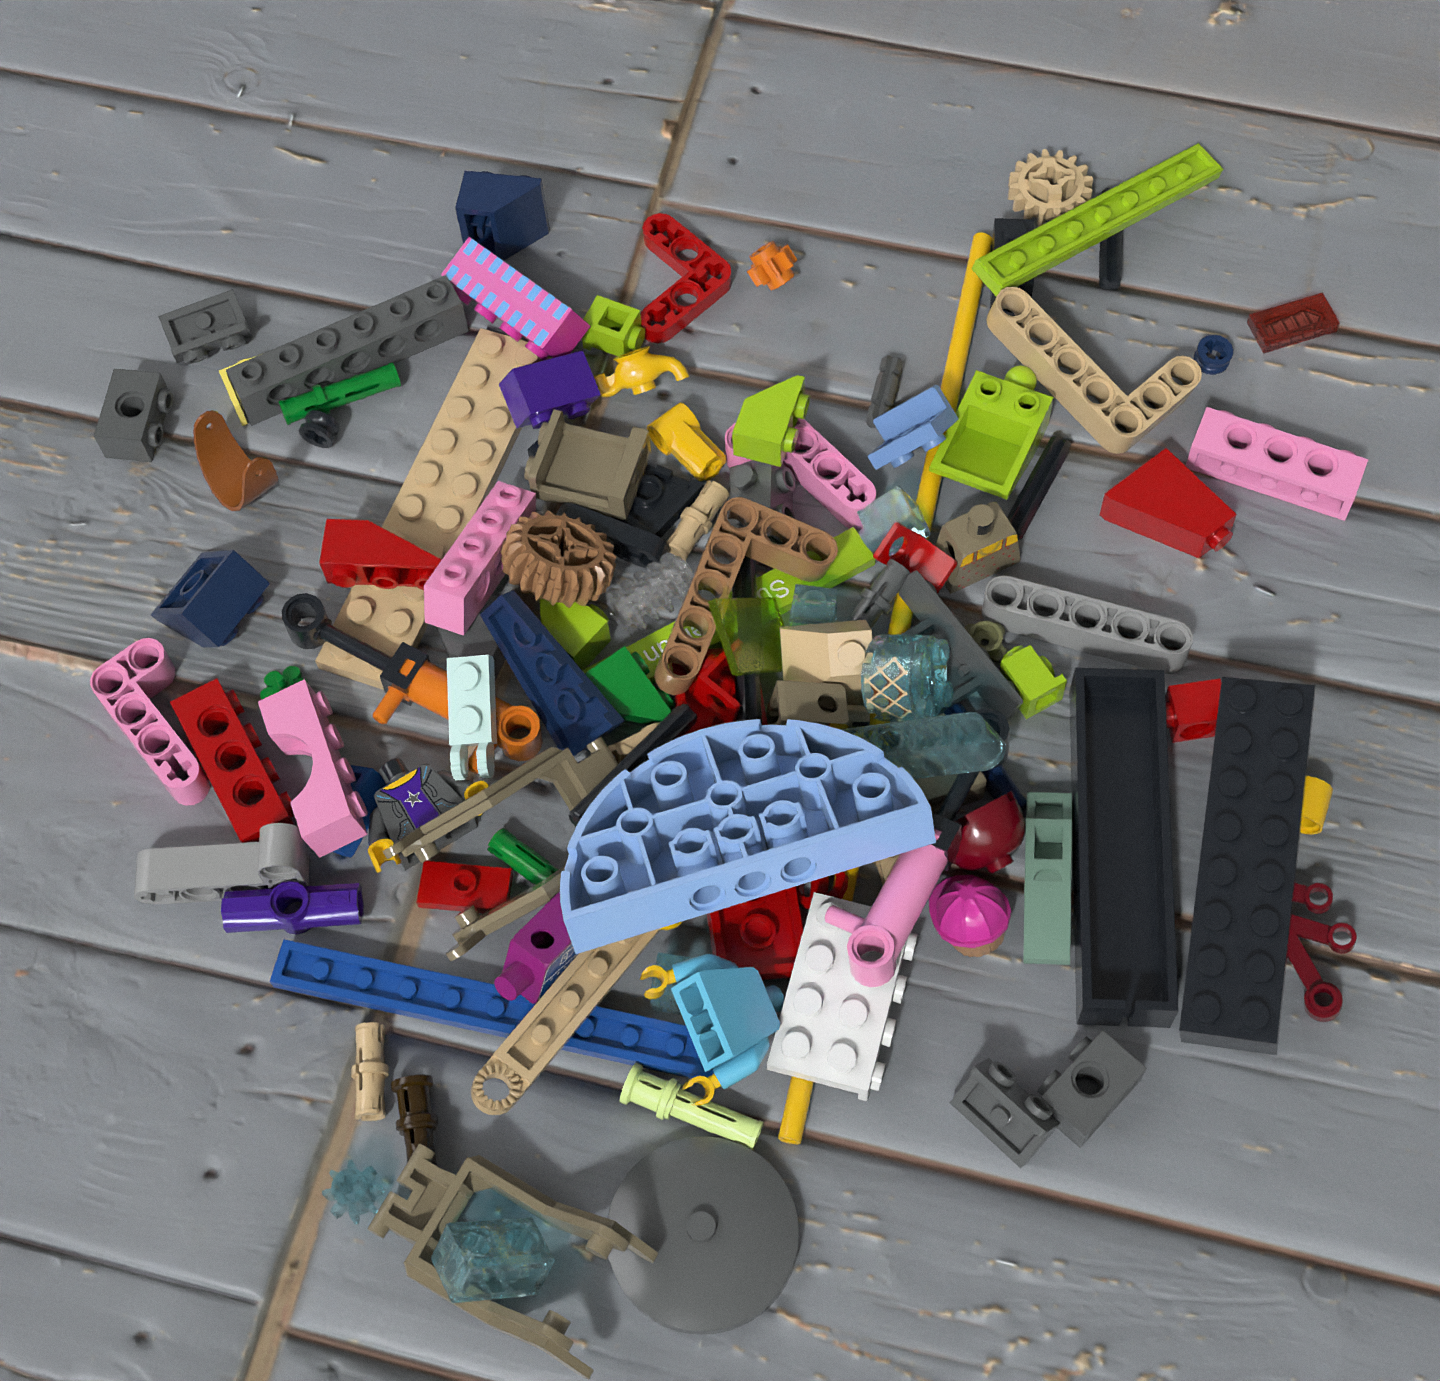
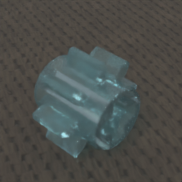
(343, 1184)

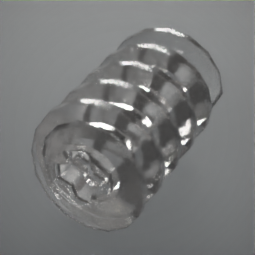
(649, 592)

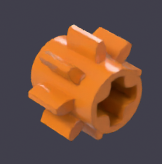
(772, 265)

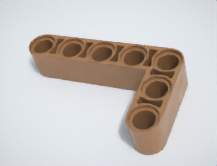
(719, 578)

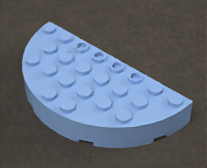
(731, 822)

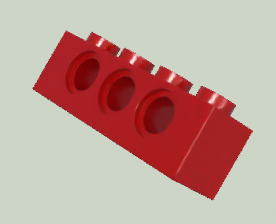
(203, 713)

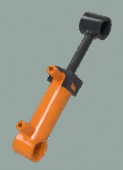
(408, 678)

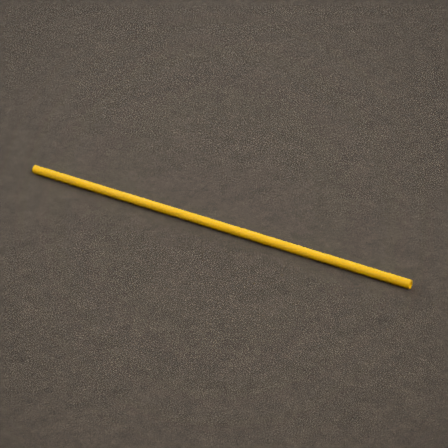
(901, 617)

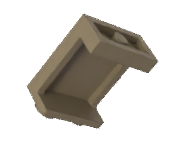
(588, 466)

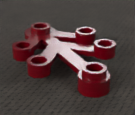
(1300, 959)

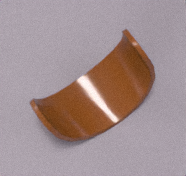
(226, 467)

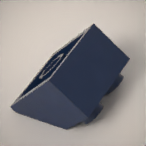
(212, 598)

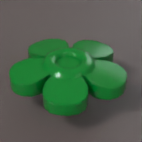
(276, 682)

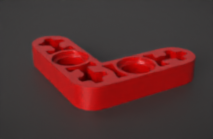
(693, 278)

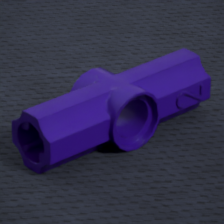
(265, 908)

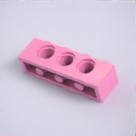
(1286, 480)
(474, 562)

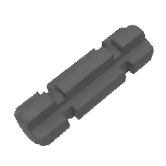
(884, 388)

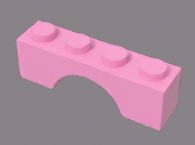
(327, 807)

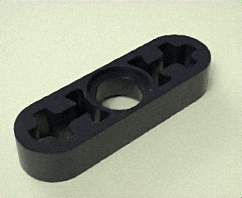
(629, 541)

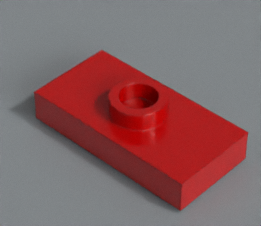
(463, 885)

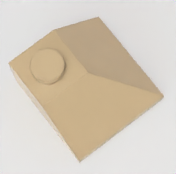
(827, 654)

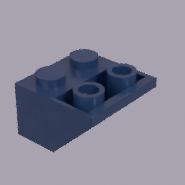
(502, 211)

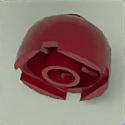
(991, 834)

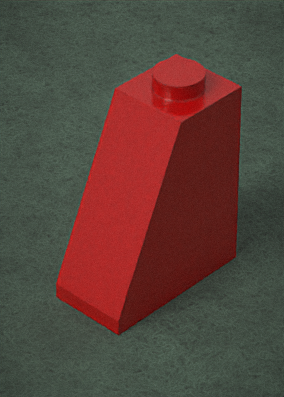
(1170, 507)

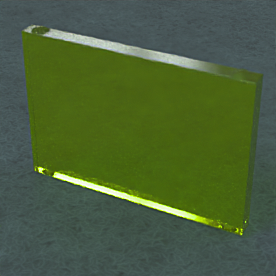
(749, 633)

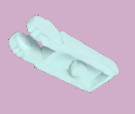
(471, 713)

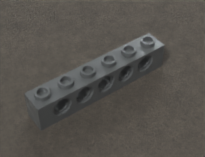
(349, 347)

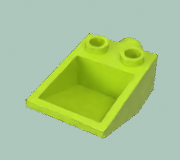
(995, 432)

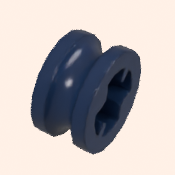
(1211, 343)

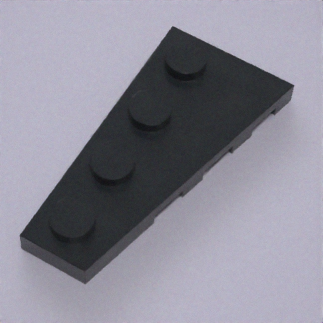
(658, 498)

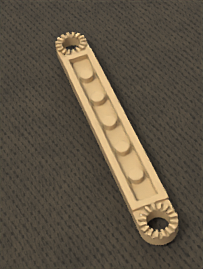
(555, 1020)

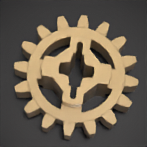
(1048, 186)

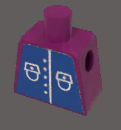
(536, 955)

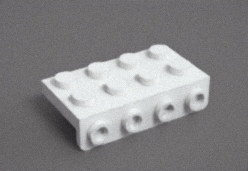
(830, 1020)

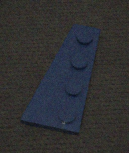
(551, 679)

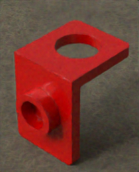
(917, 554)
(705, 686)

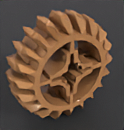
(558, 559)

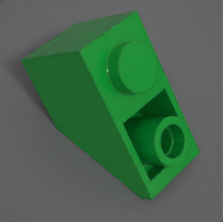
(628, 689)

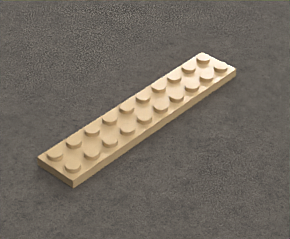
(437, 499)

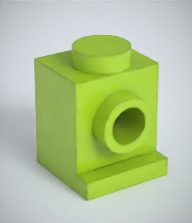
(613, 327)
(1033, 679)

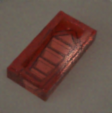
(1293, 323)

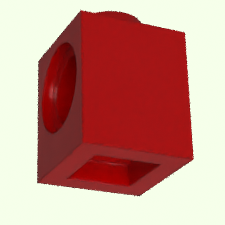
(1192, 709)

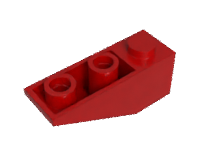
(370, 555)

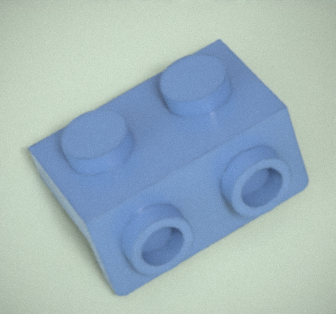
(912, 425)

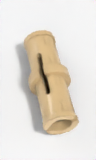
(697, 519)
(370, 1071)

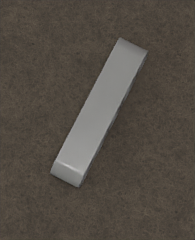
(1106, 617)

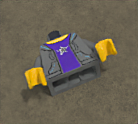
(412, 801)

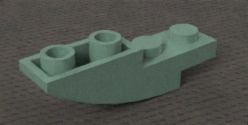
(1048, 878)

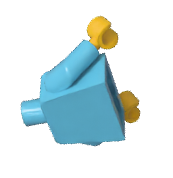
(725, 1015)

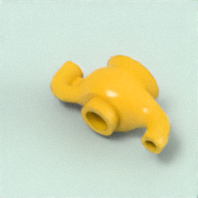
(638, 371)

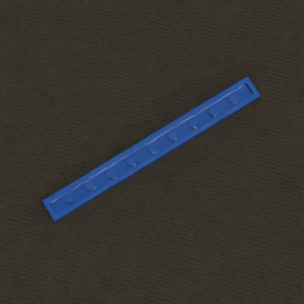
(476, 1006)

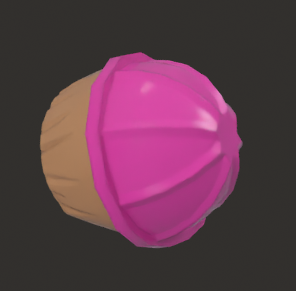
(970, 914)

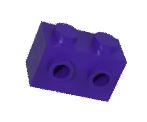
(548, 385)

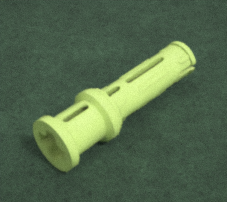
(670, 1100)

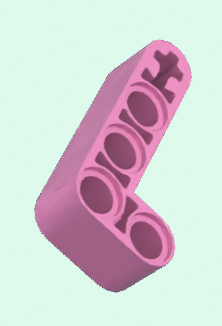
(841, 495)
(152, 730)

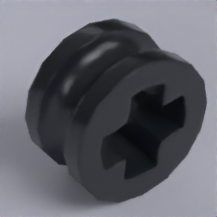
(319, 429)

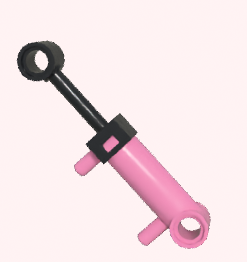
(909, 884)

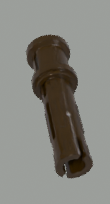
(415, 1112)

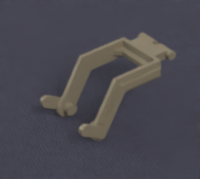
(573, 783)
(441, 1198)

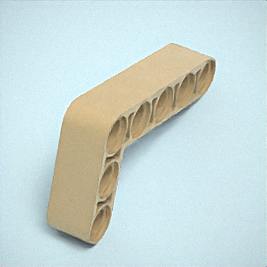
(1086, 376)

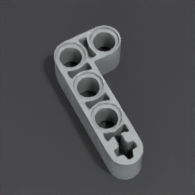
(209, 871)

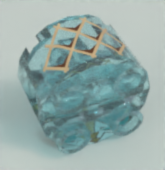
(906, 677)

